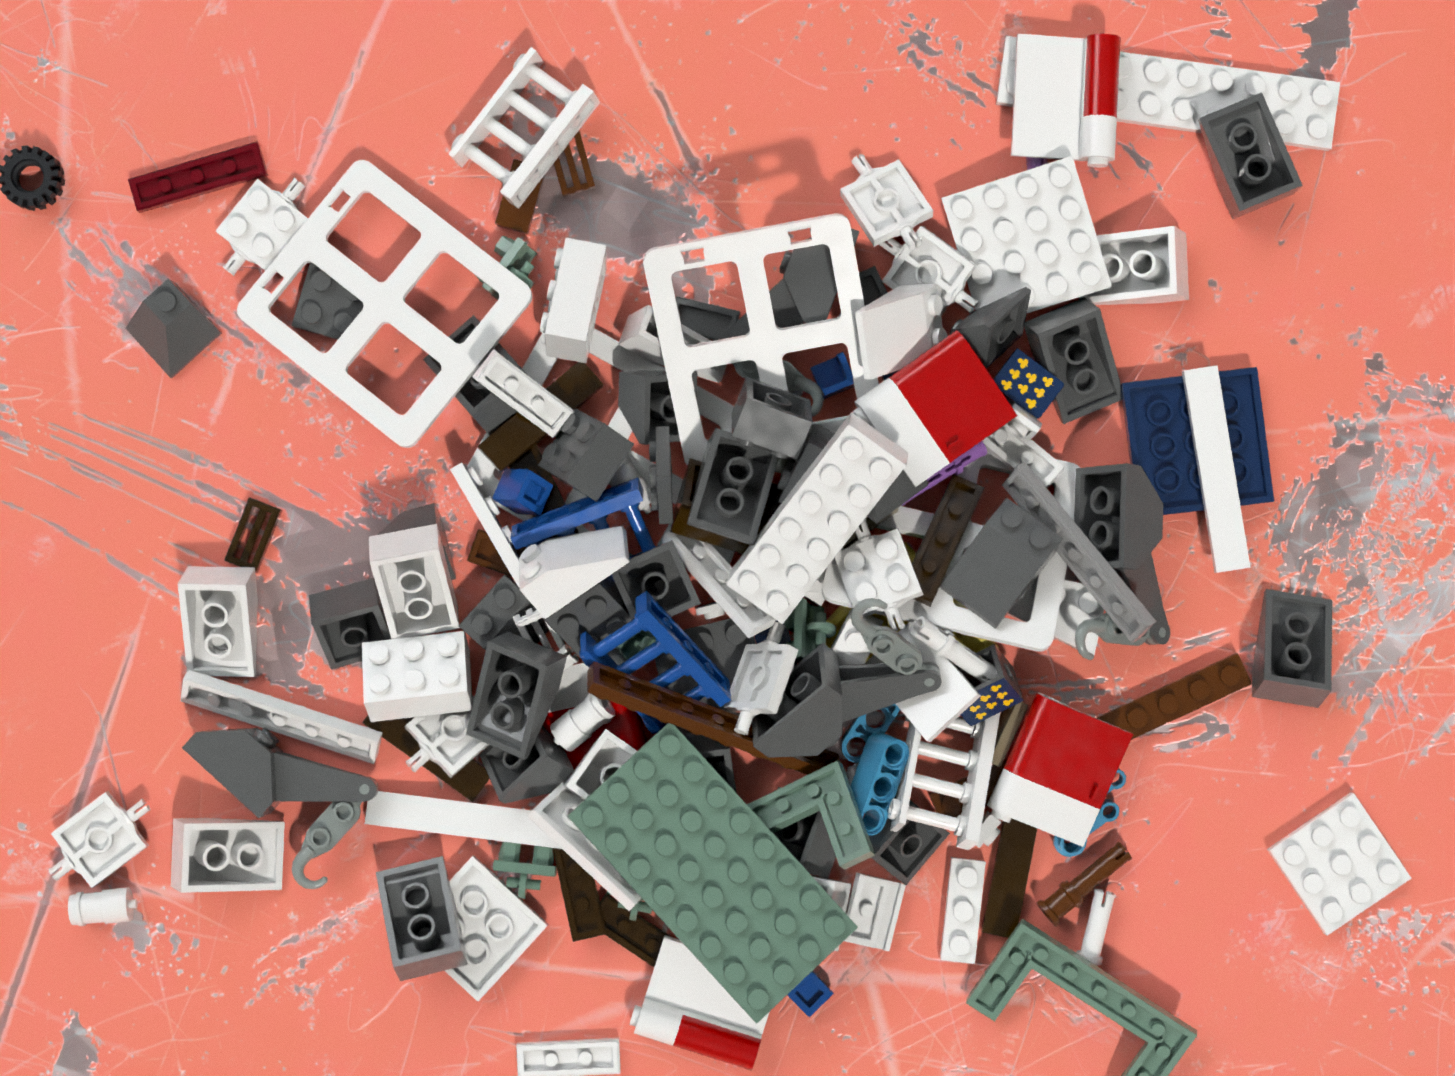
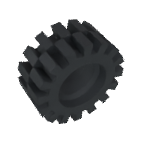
(17, 163)

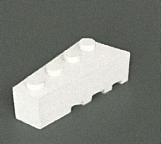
(1075, 607)

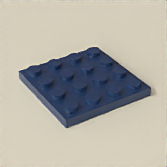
(1163, 441)

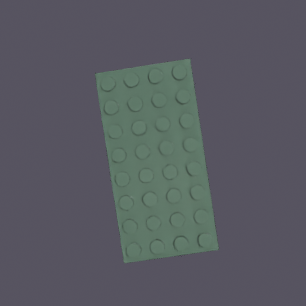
(712, 872)

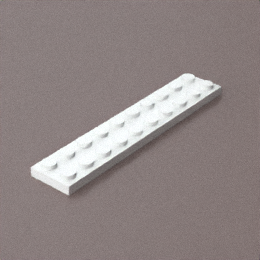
(1180, 92)

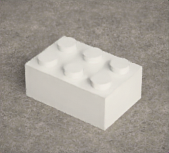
(574, 300)
(413, 582)
(417, 676)

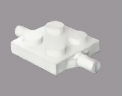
(886, 202)
(261, 224)
(931, 264)
(879, 570)
(761, 678)
(444, 741)
(99, 839)

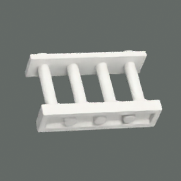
(537, 157)
(971, 794)

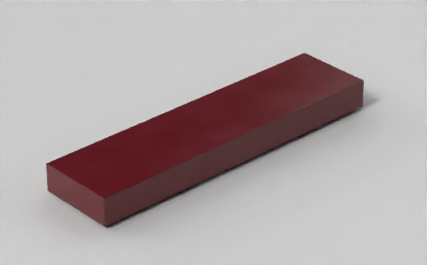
(198, 177)

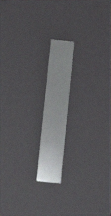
(1080, 554)

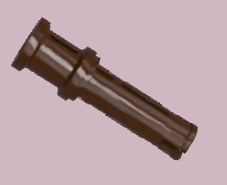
(1071, 894)

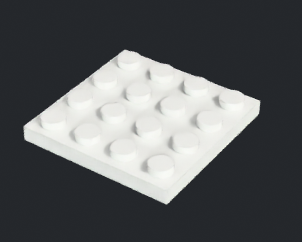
(1029, 235)

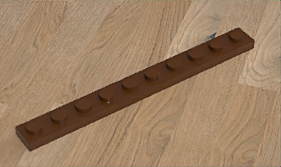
(1145, 712)

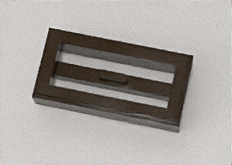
(266, 538)

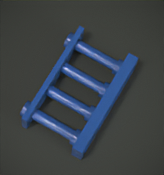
(565, 519)
(669, 639)

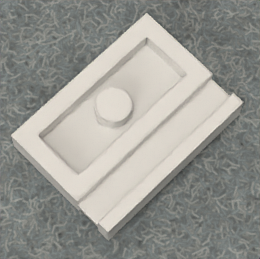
(875, 910)

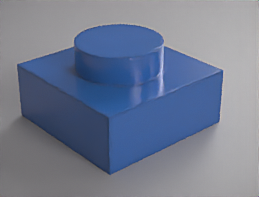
(810, 994)

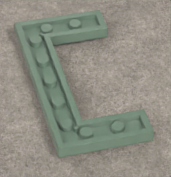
(832, 795)
(1033, 949)

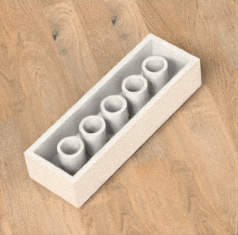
(817, 518)

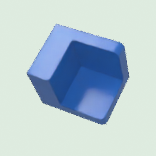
(833, 375)
(522, 491)

